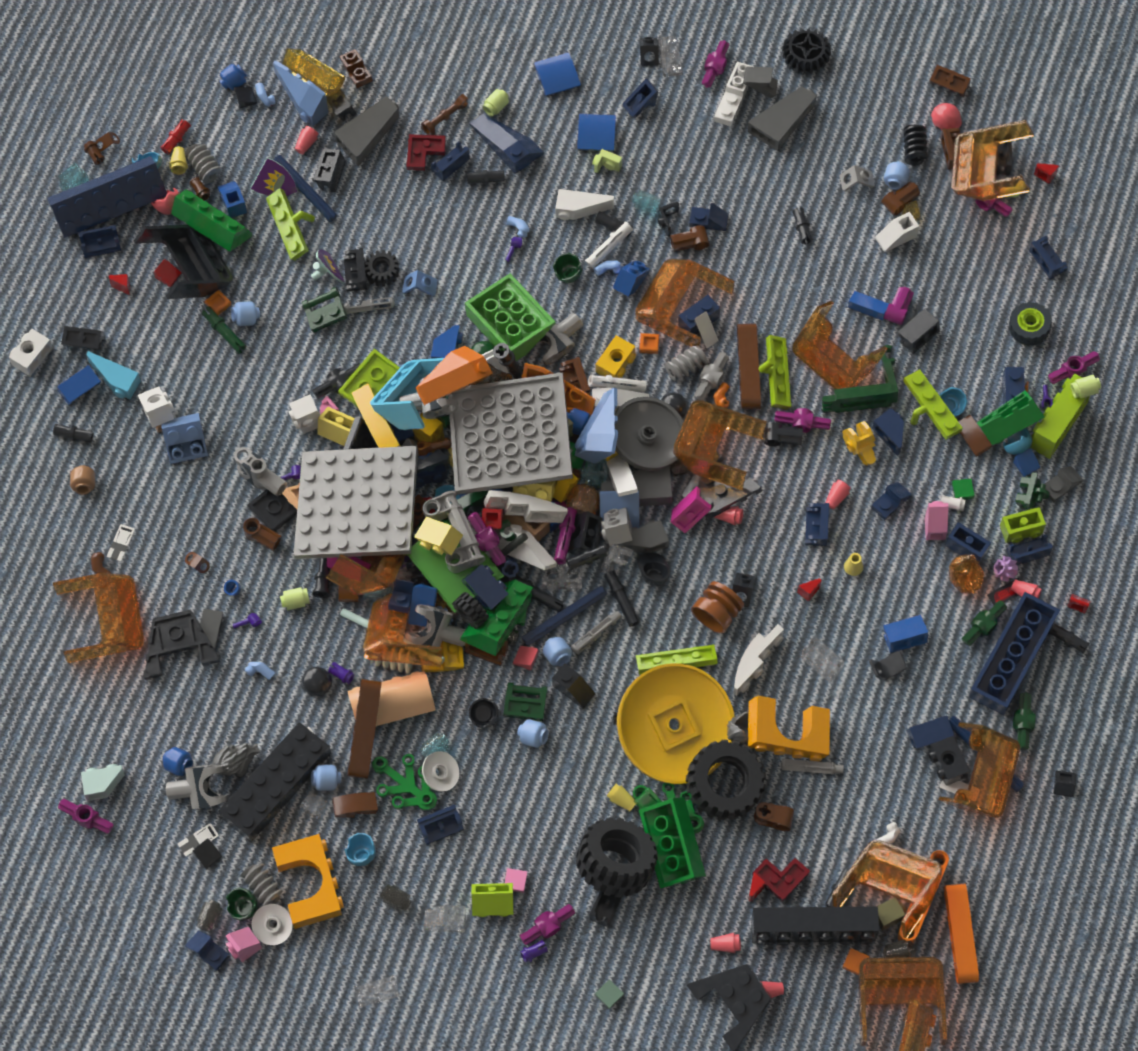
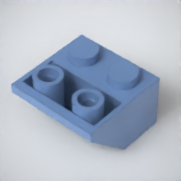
(184, 438)

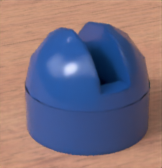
(229, 586)

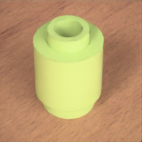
(495, 102)
(1085, 387)
(295, 598)

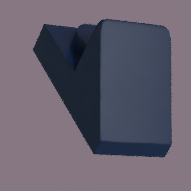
(643, 96)
(712, 218)
(891, 500)
(401, 596)
(207, 950)

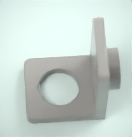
(858, 175)

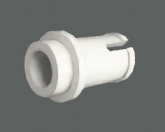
(954, 503)

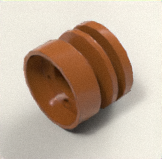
(717, 607)

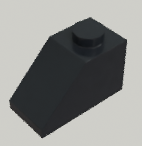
(573, 686)

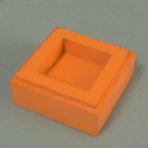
(218, 302)
(649, 343)
(853, 961)

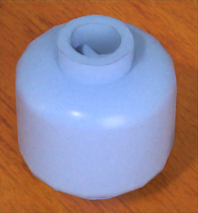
(896, 175)
(245, 313)
(557, 651)
(533, 733)
(325, 777)

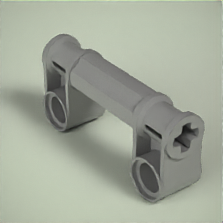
(460, 522)

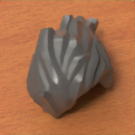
(738, 728)
(235, 759)

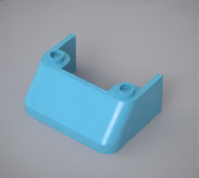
(404, 382)

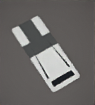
(120, 542)
(197, 838)

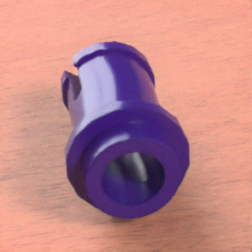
(340, 672)
(533, 952)

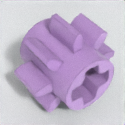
(1005, 568)

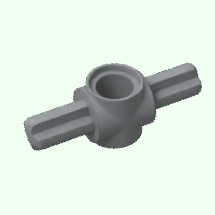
(711, 376)

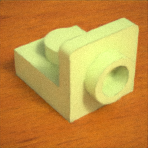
(607, 159)

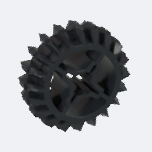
(817, 54)

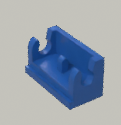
(78, 384)
(905, 633)

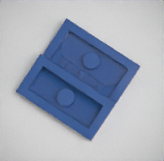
(557, 74)
(596, 132)

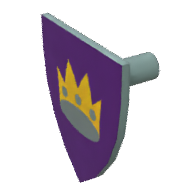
(272, 177)
(327, 265)

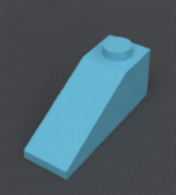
(118, 378)

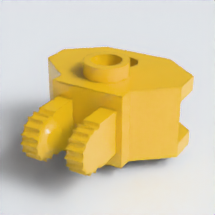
(861, 445)

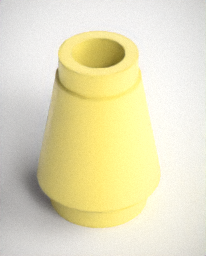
(178, 161)
(853, 565)
(620, 797)

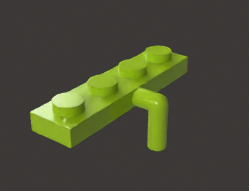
(287, 223)
(778, 372)
(931, 405)
(692, 656)

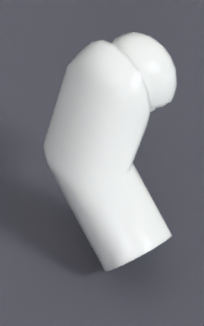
(892, 834)

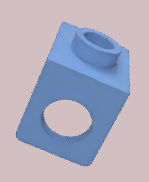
(421, 282)

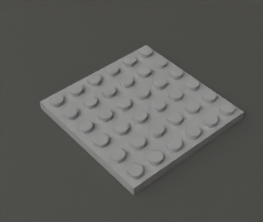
(510, 434)
(356, 502)

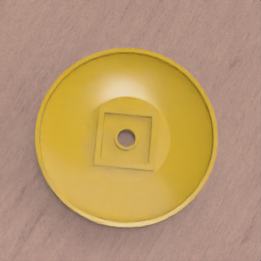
(668, 694)

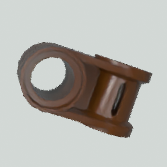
(776, 816)

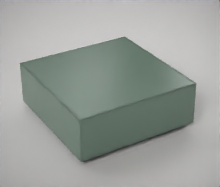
(609, 994)

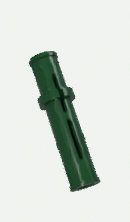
(218, 324)

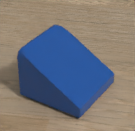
(1026, 462)

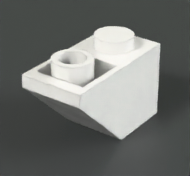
(898, 232)

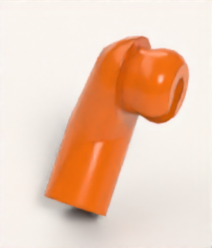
(719, 395)

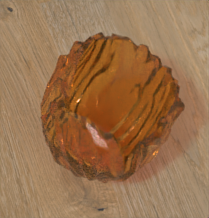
(583, 498)
(966, 573)

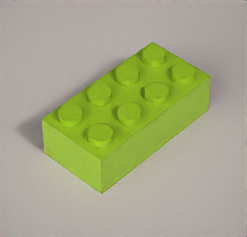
(1058, 420)

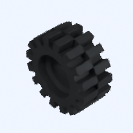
(380, 258)
(470, 610)

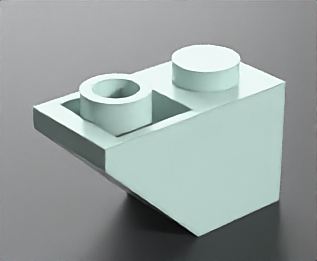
(101, 782)

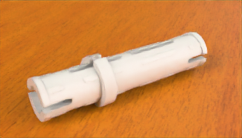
(614, 240)
(596, 381)

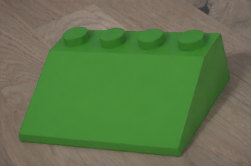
(509, 316)
(435, 569)

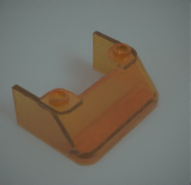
(826, 357)
(361, 580)
(991, 772)

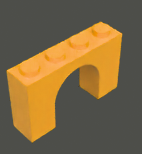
(765, 735)
(325, 903)

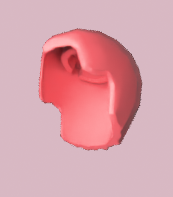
(946, 116)
(165, 204)

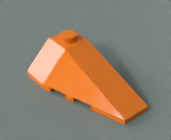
(455, 372)
(574, 396)

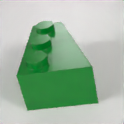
(1010, 418)

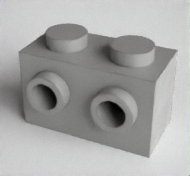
(617, 526)

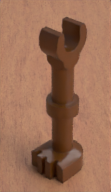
(429, 126)
(426, 447)

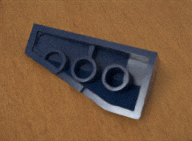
(511, 146)

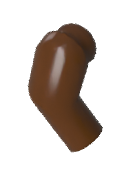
(96, 563)

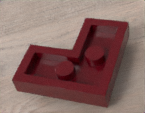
(423, 145)
(783, 882)

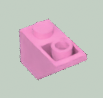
(936, 521)
(243, 944)

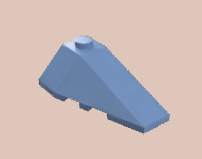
(306, 96)
(599, 435)

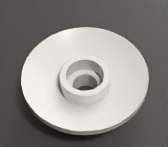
(447, 769)
(265, 931)

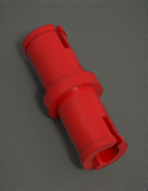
(175, 136)

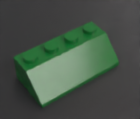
(209, 221)
(501, 619)
(675, 842)

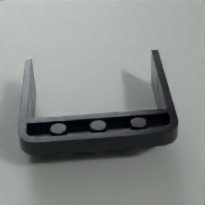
(195, 257)

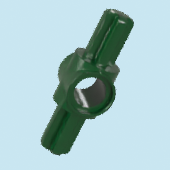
(984, 623)
(1024, 720)

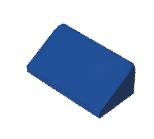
(868, 305)
(421, 595)

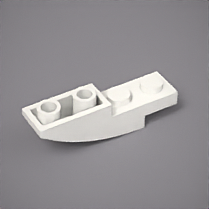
(732, 97)
(751, 664)

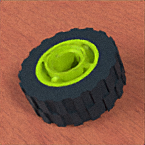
(1027, 333)

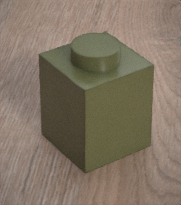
(890, 913)

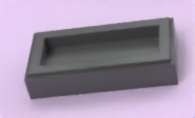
(211, 625)

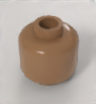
(82, 479)

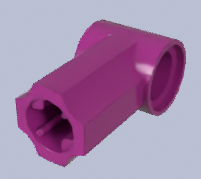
(898, 310)

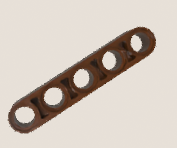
(748, 366)
(364, 728)

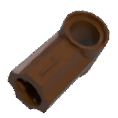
(896, 201)
(694, 238)
(262, 535)

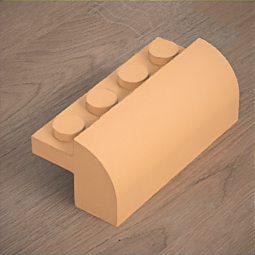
(400, 698)

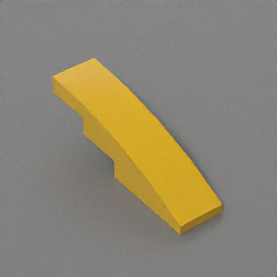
(378, 426)

